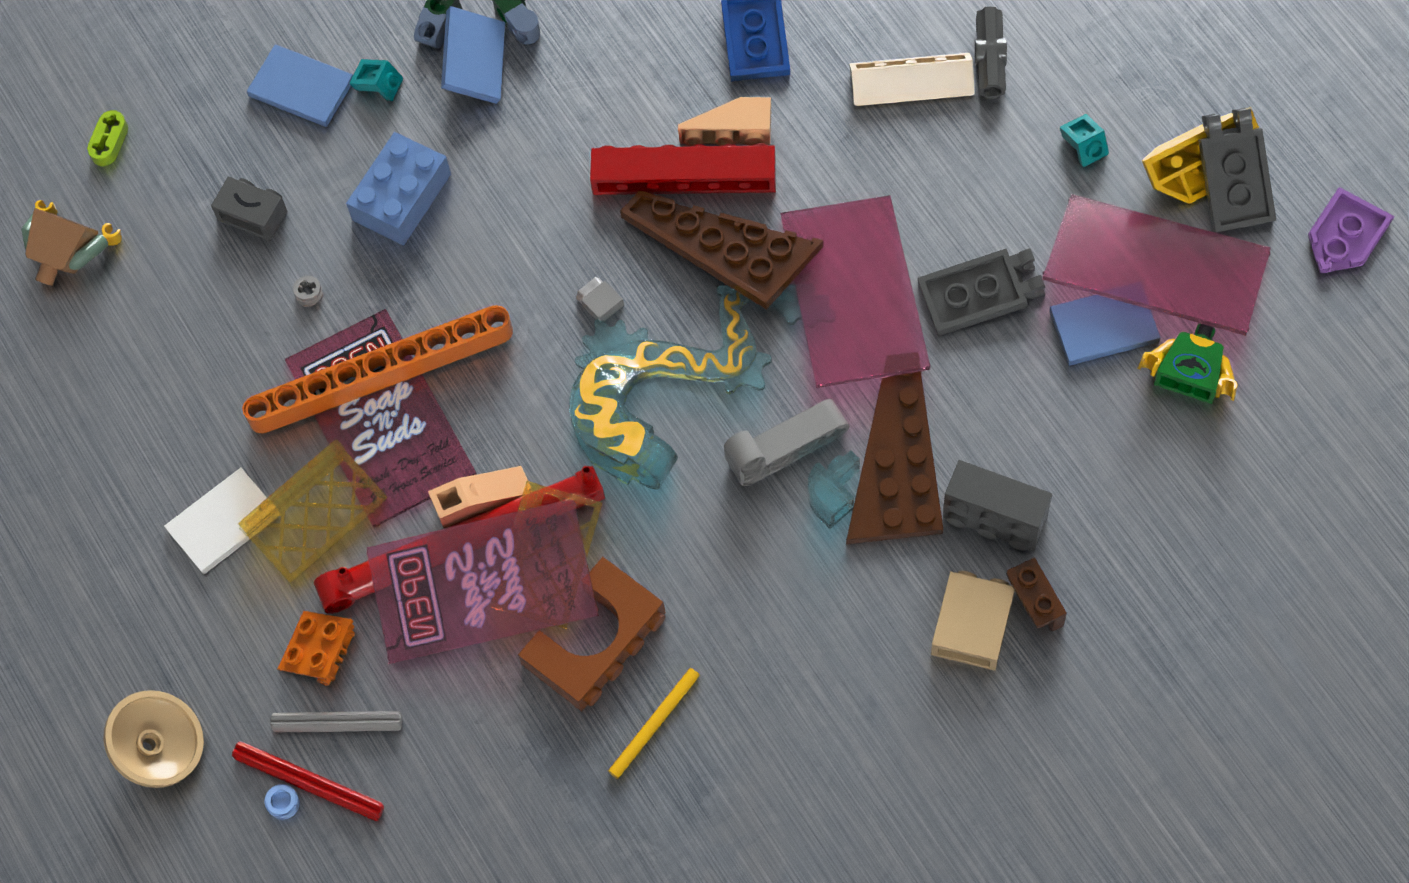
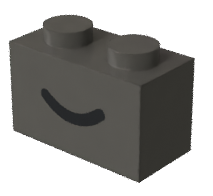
(249, 207)

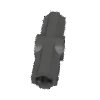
(990, 52)

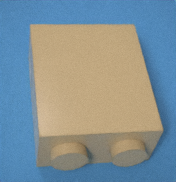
(972, 620)

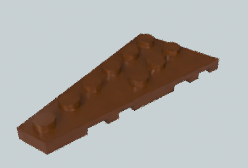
(730, 248)
(898, 474)

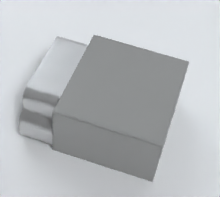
(599, 299)

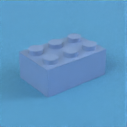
(398, 188)

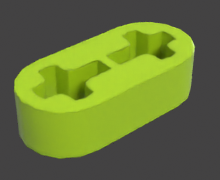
(103, 136)

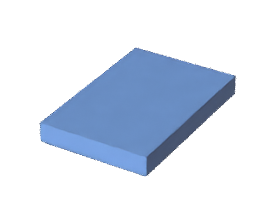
(473, 55)
(300, 85)
(1101, 327)

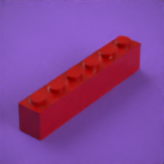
(683, 169)

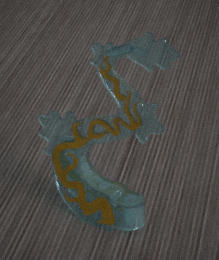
(620, 360)

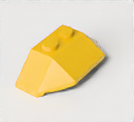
(1177, 164)

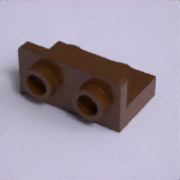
(1037, 595)

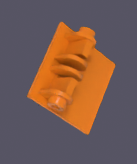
(317, 646)

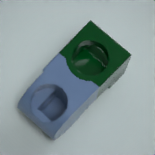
(518, 20)
(431, 22)

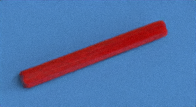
(308, 781)

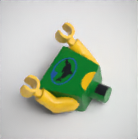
(1192, 366)

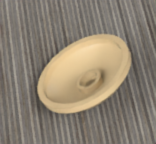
(164, 724)

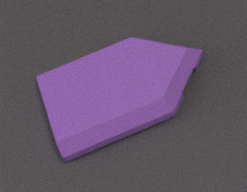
(1347, 232)

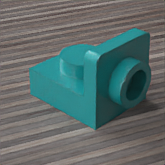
(377, 77)
(1086, 138)

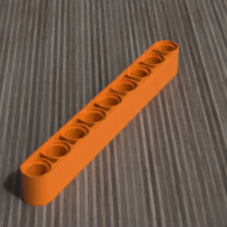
(363, 365)

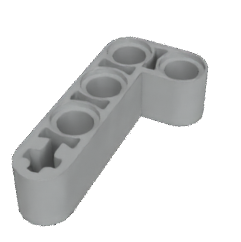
(785, 443)

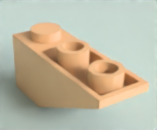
(736, 122)
(476, 494)

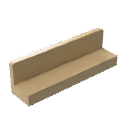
(912, 79)

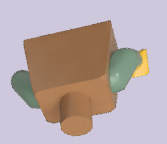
(62, 242)

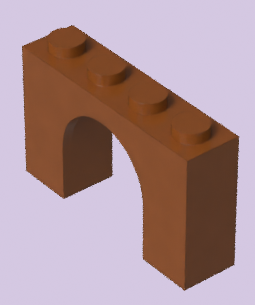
(583, 677)

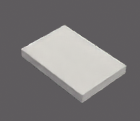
(210, 525)

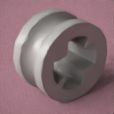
(304, 299)

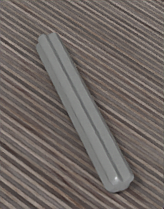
(336, 721)

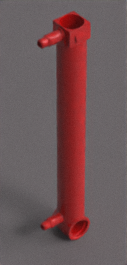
(344, 586)

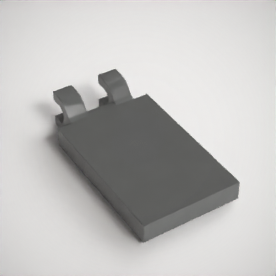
(1236, 173)
(979, 290)

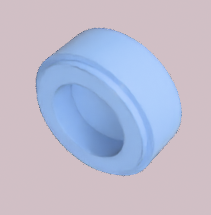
(282, 801)

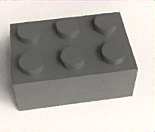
(996, 506)

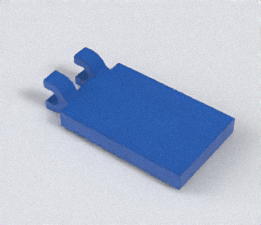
(755, 39)

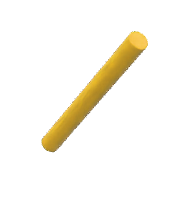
(653, 723)

